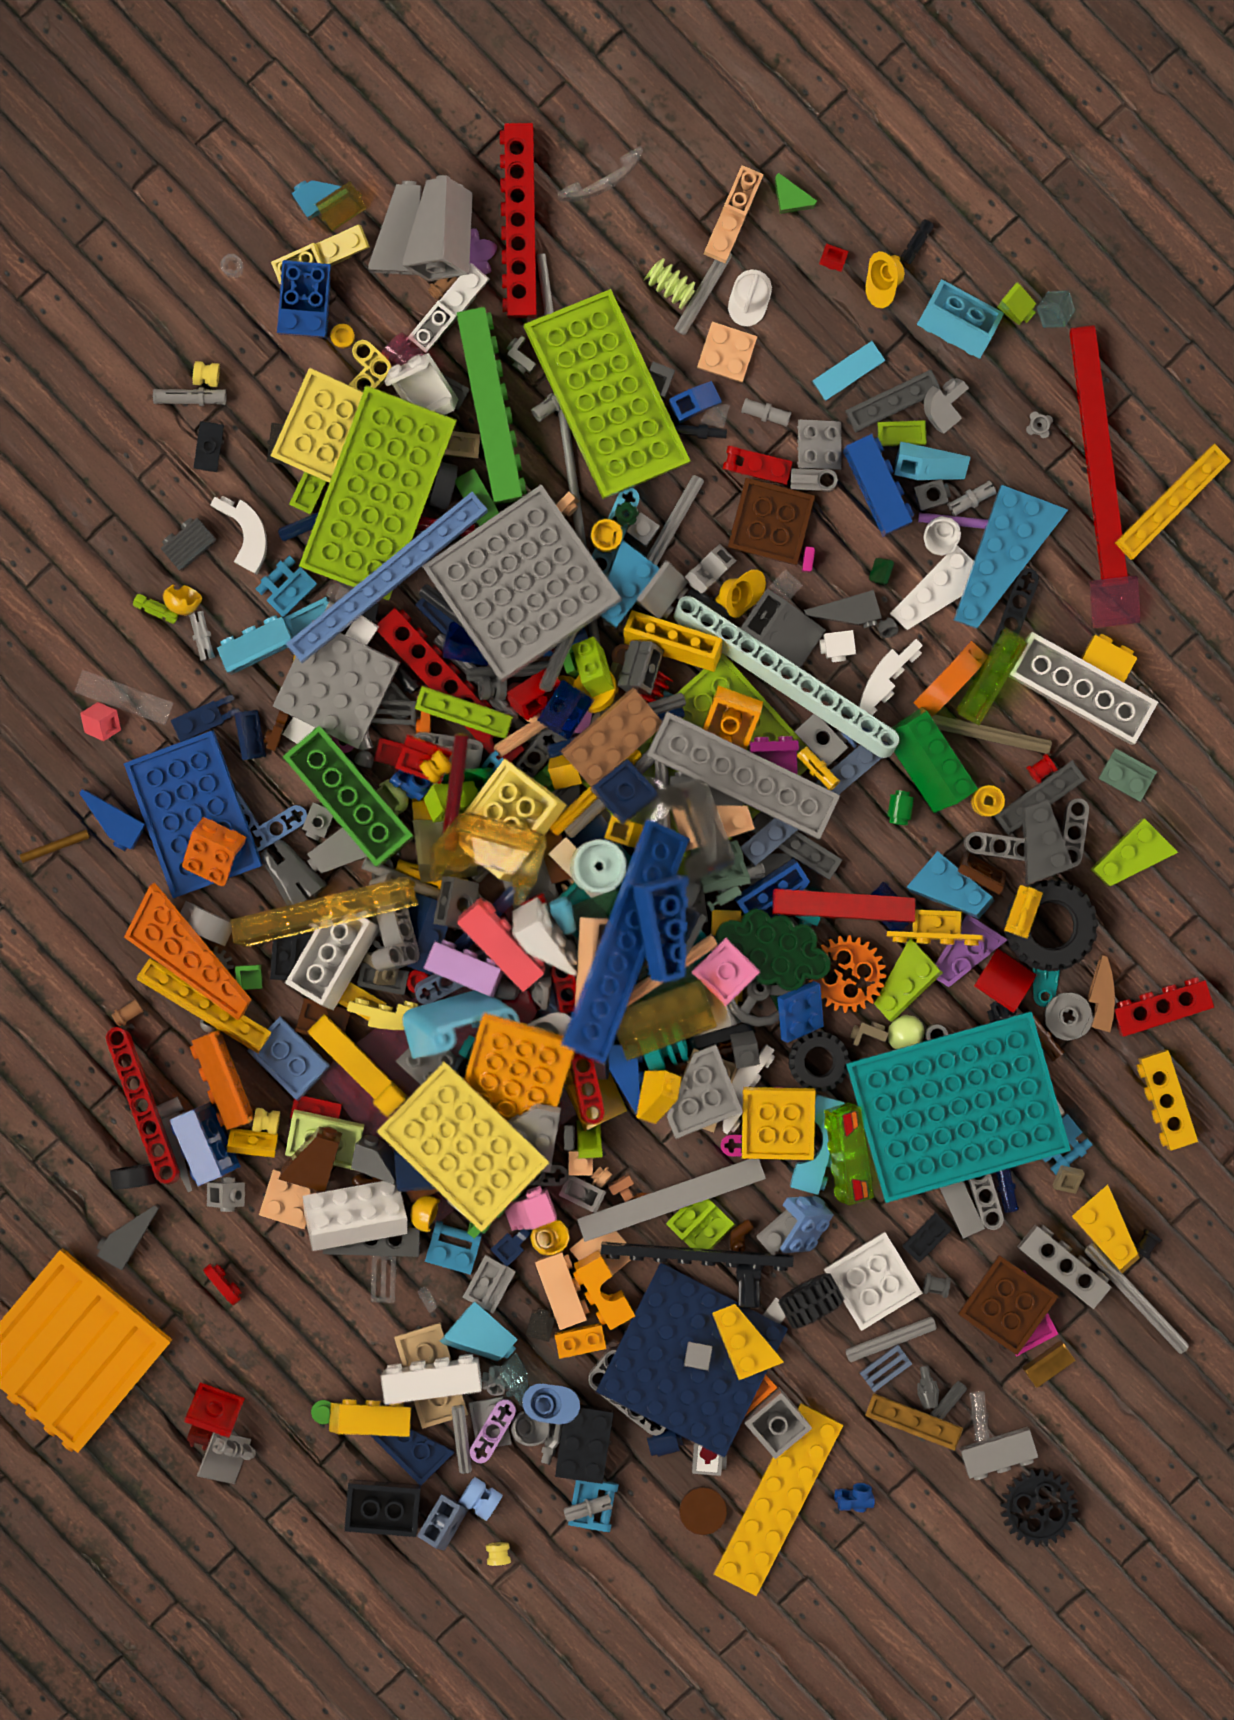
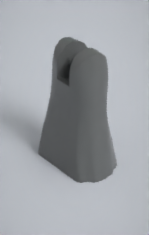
(292, 875)

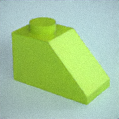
(1017, 305)

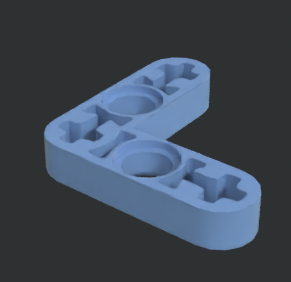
(264, 829)

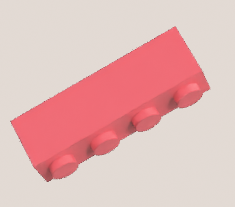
(499, 943)

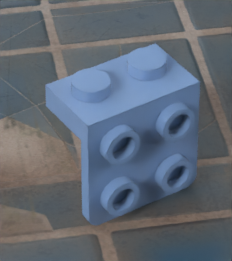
(812, 1220)

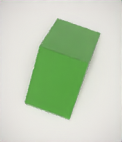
(791, 197)

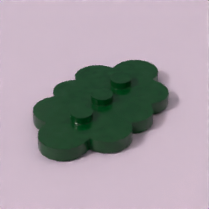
(777, 948)

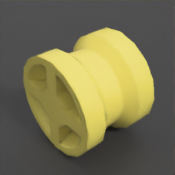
(498, 1553)

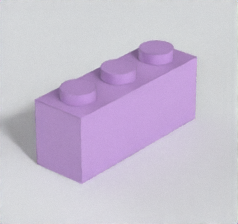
(464, 968)

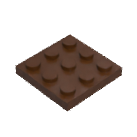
(771, 521)
(1008, 1305)

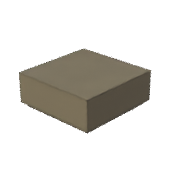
(1068, 1179)

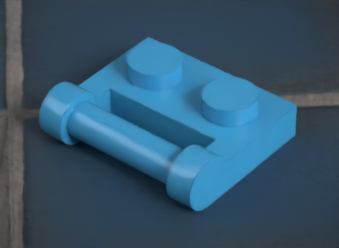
(449, 1254)
(589, 1491)

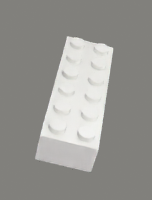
(1083, 689)

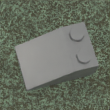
(662, 592)

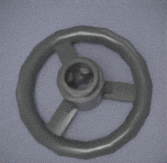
(753, 997)

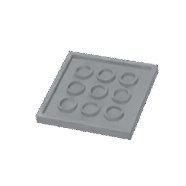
(338, 688)

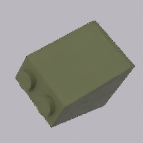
(426, 835)

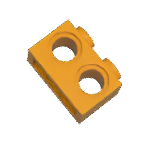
(580, 1340)

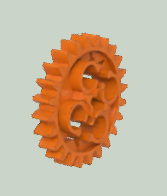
(859, 955)

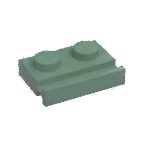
(1127, 775)
(724, 896)

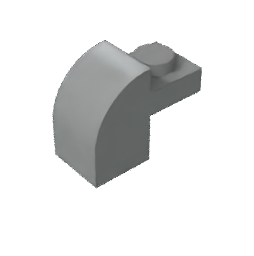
(939, 407)
(710, 569)
(206, 923)

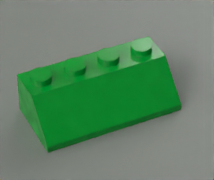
(931, 762)

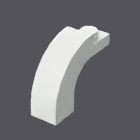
(255, 538)

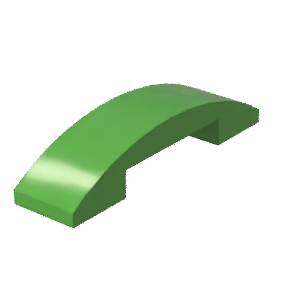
(470, 483)

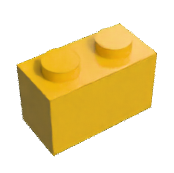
(1109, 657)

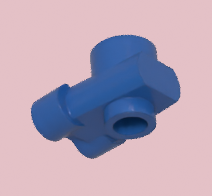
(413, 785)
(858, 1499)

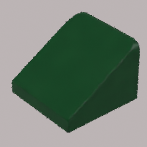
(881, 571)

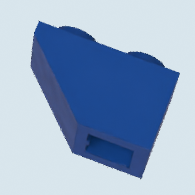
(694, 401)

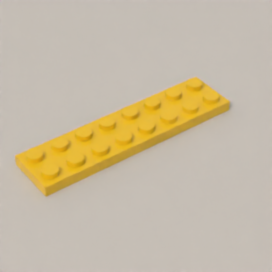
(777, 1504)

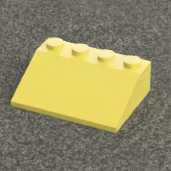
(516, 800)

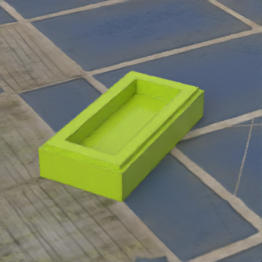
(905, 431)
(589, 1142)

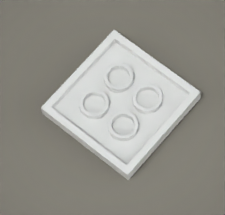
(873, 1281)

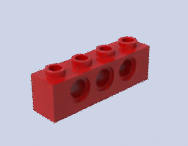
(1199, 1002)

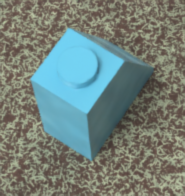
(480, 1335)

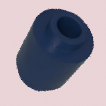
(665, 1443)

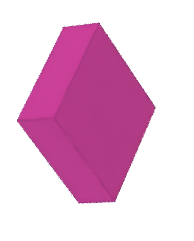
(808, 559)

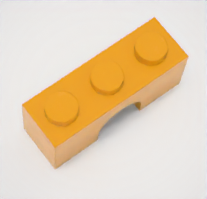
(612, 1308)

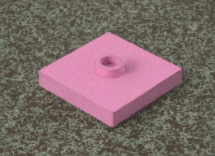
(726, 971)

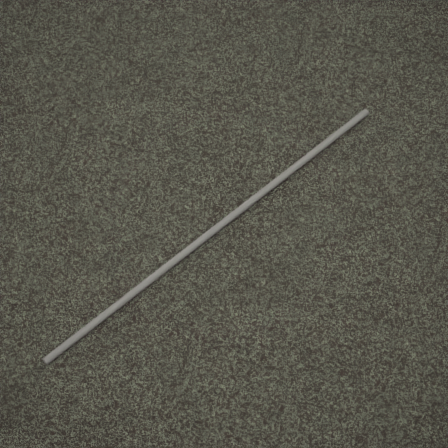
(565, 430)

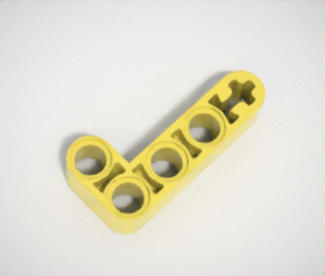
(369, 365)

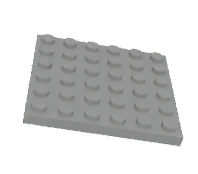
(522, 583)

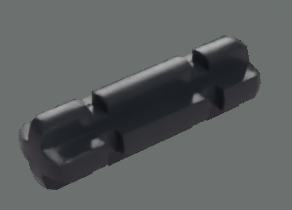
(917, 241)

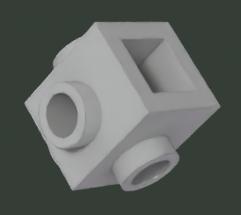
(226, 1194)

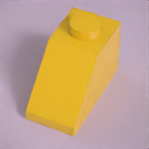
(657, 1095)

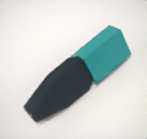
(465, 1052)

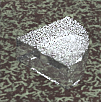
(716, 416)
(427, 1299)

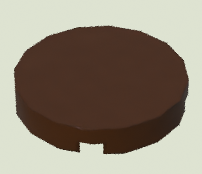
(702, 1510)

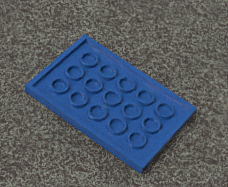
(174, 794)

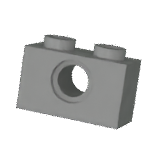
(829, 752)

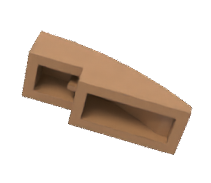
(1103, 995)

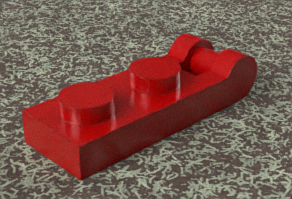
(758, 465)

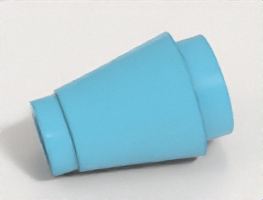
(563, 914)

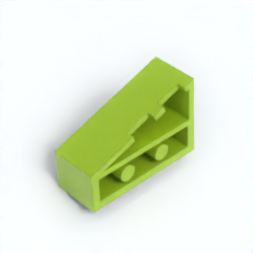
(1133, 853)

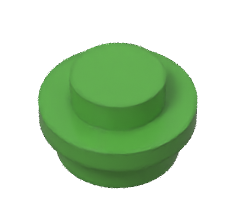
(321, 1411)

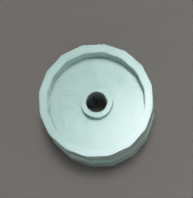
(586, 875)

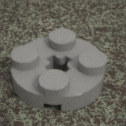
(1055, 1021)

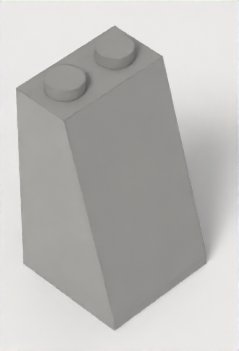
(441, 231)

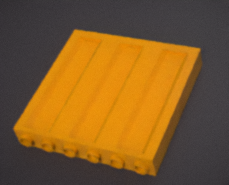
(74, 1350)

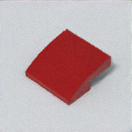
(1005, 980)

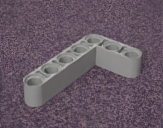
(1011, 843)

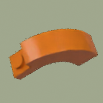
(951, 679)

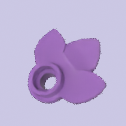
(481, 252)

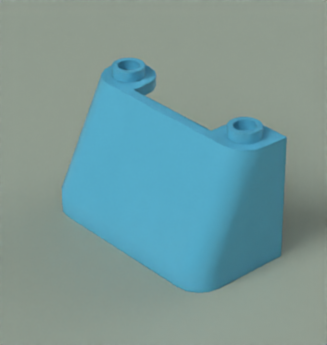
(431, 1025)

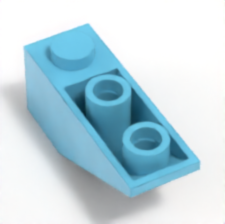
(929, 463)

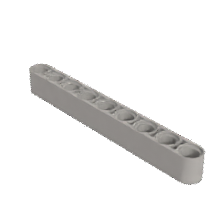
(985, 1181)

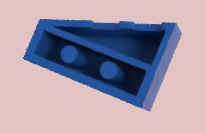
(760, 894)

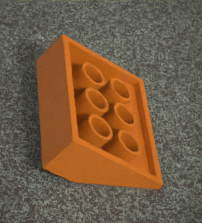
(223, 1080)

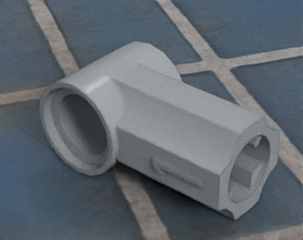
(810, 479)

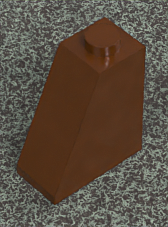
(313, 1160)

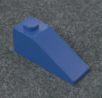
(116, 823)

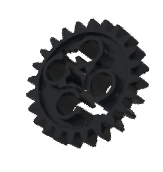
(1029, 1487)

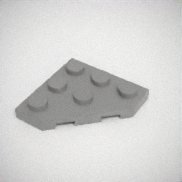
(703, 1094)
(539, 1129)

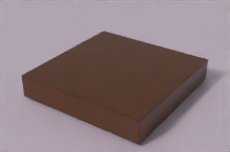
(982, 872)

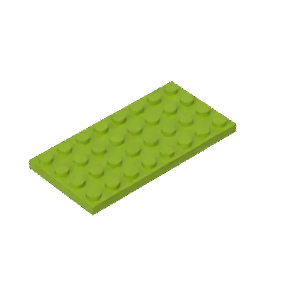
(606, 394)
(377, 487)

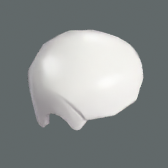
(942, 535)

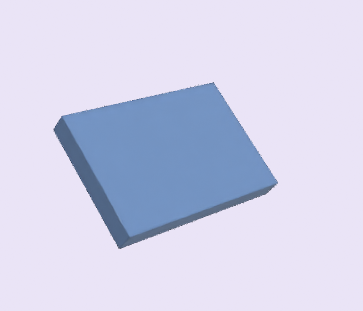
(290, 1059)

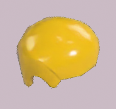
(182, 601)
(424, 1212)
(550, 1238)

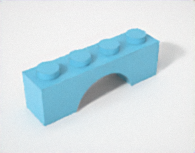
(810, 1173)

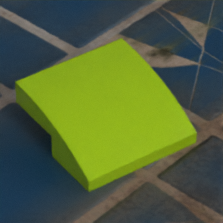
(701, 1224)

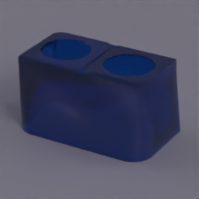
(455, 647)

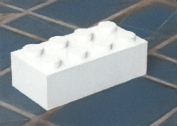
(332, 960)
(354, 1215)
(431, 1380)

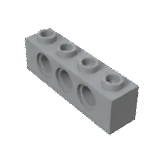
(1091, 1293)

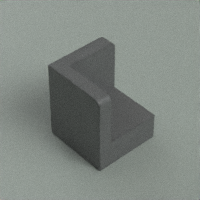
(662, 377)

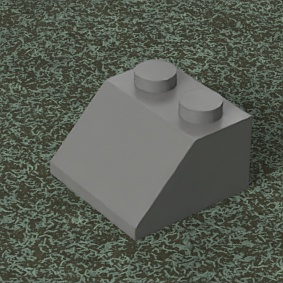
(777, 1423)

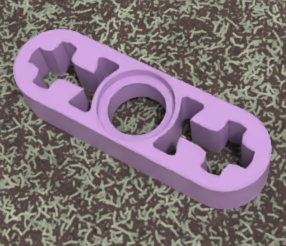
(490, 1449)

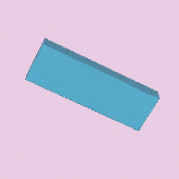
(848, 371)

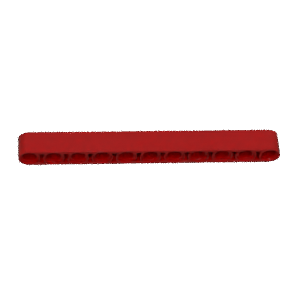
(1097, 451)

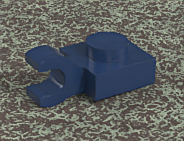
(509, 1247)

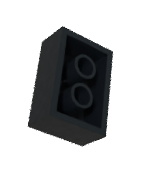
(585, 1445)
(382, 1508)

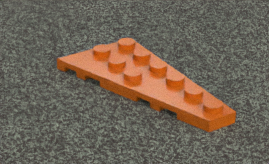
(173, 943)

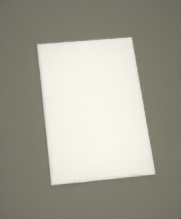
(775, 1312)

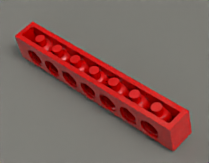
(519, 134)
(388, 628)

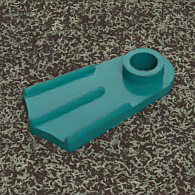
(1044, 982)

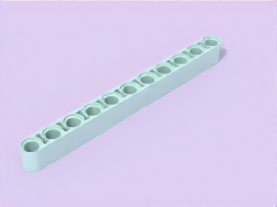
(793, 686)

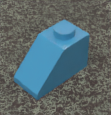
(309, 194)

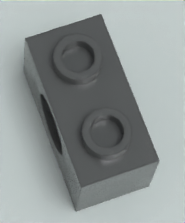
(451, 891)

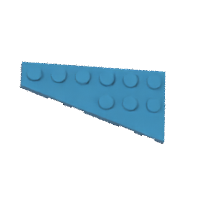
(1009, 541)

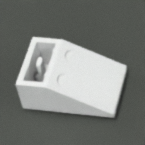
(543, 937)

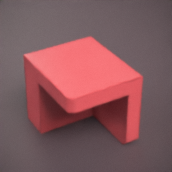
(100, 721)

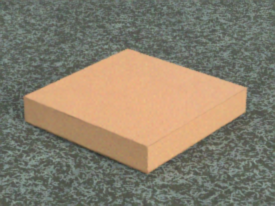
(583, 1249)

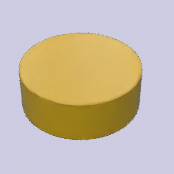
(342, 336)

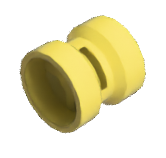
(206, 374)
(266, 1121)

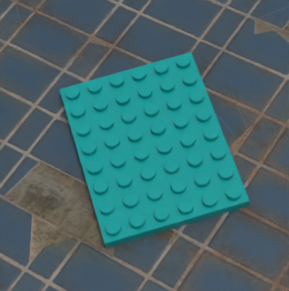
(958, 1107)

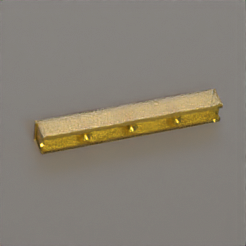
(324, 912)

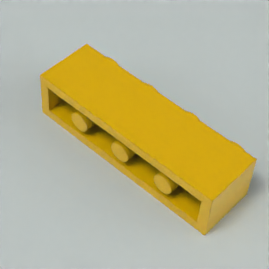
(676, 640)

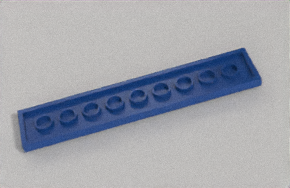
(621, 947)

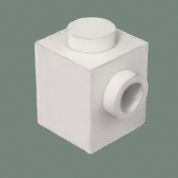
(838, 645)

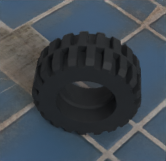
(1083, 929)

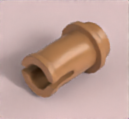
(440, 287)
(127, 1012)

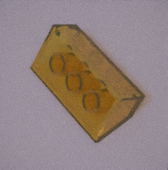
(665, 1020)

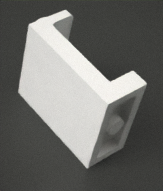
(423, 384)

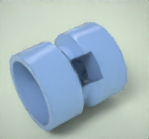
(480, 1498)

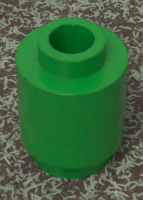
(900, 807)

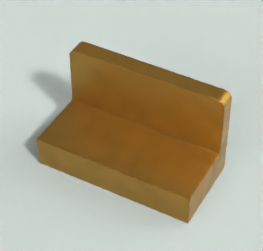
(1048, 1364)

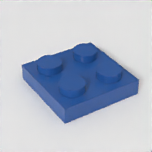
(800, 1011)

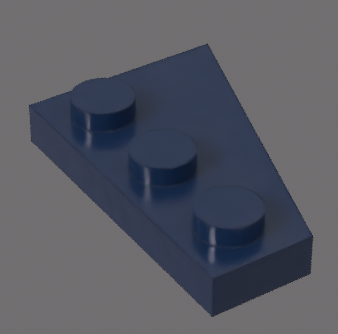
(415, 1453)

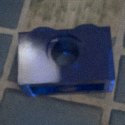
(565, 710)

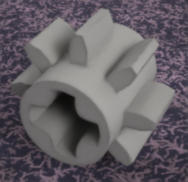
(494, 1381)

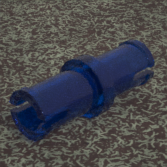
(1006, 1188)

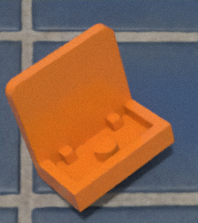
(212, 851)

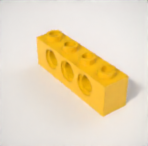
(1185, 1132)

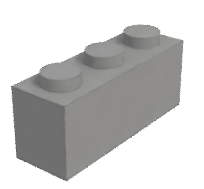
(999, 1453)

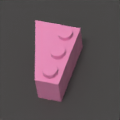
(531, 1210)

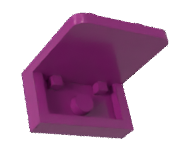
(778, 752)

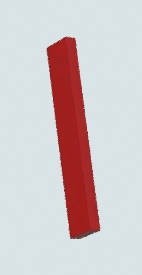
(843, 905)

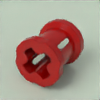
(1041, 768)

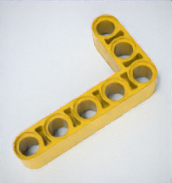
(358, 1065)

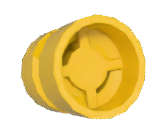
(606, 535)
(987, 801)

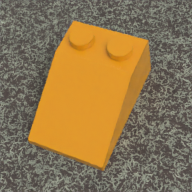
(733, 716)

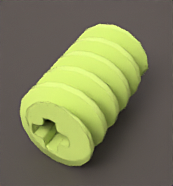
(671, 282)

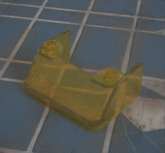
(491, 845)

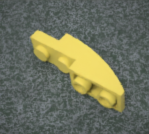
(329, 251)
(383, 1016)

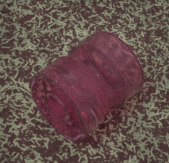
(400, 350)

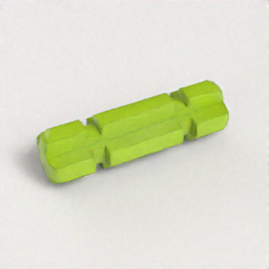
(155, 608)

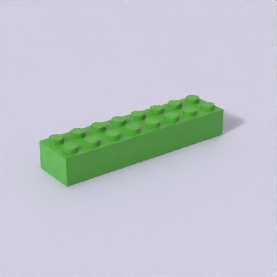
(489, 405)

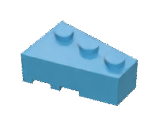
(629, 578)
(944, 884)

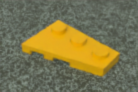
(744, 1343)

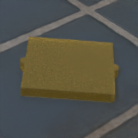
(341, 206)

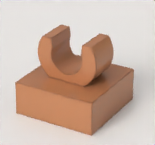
(622, 1185)

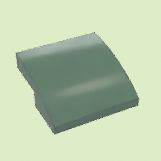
(736, 876)

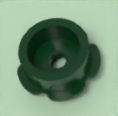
(621, 518)

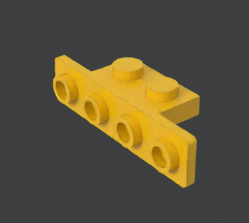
(937, 926)

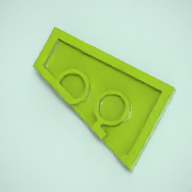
(907, 980)

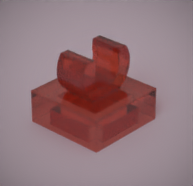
(199, 1436)

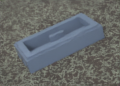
(890, 1376)

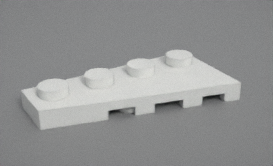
(936, 590)

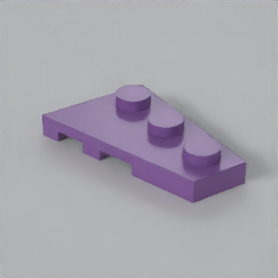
(960, 958)

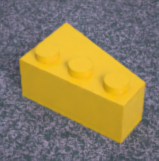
(1106, 1228)
(369, 1418)

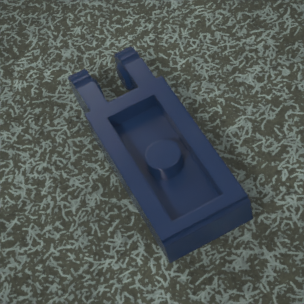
(202, 719)

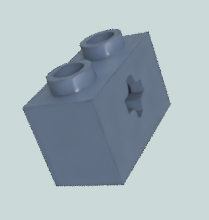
(442, 1522)

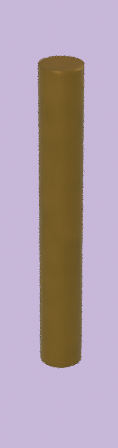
(54, 846)

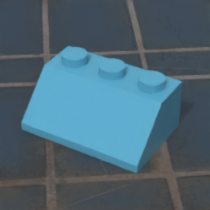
(960, 319)
(254, 644)

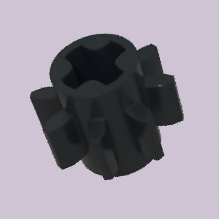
(999, 1012)

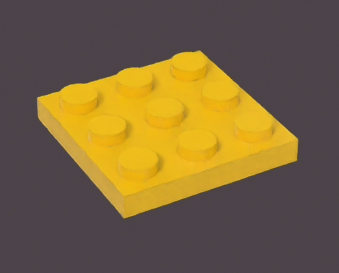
(778, 1123)

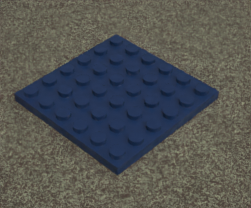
(650, 1370)

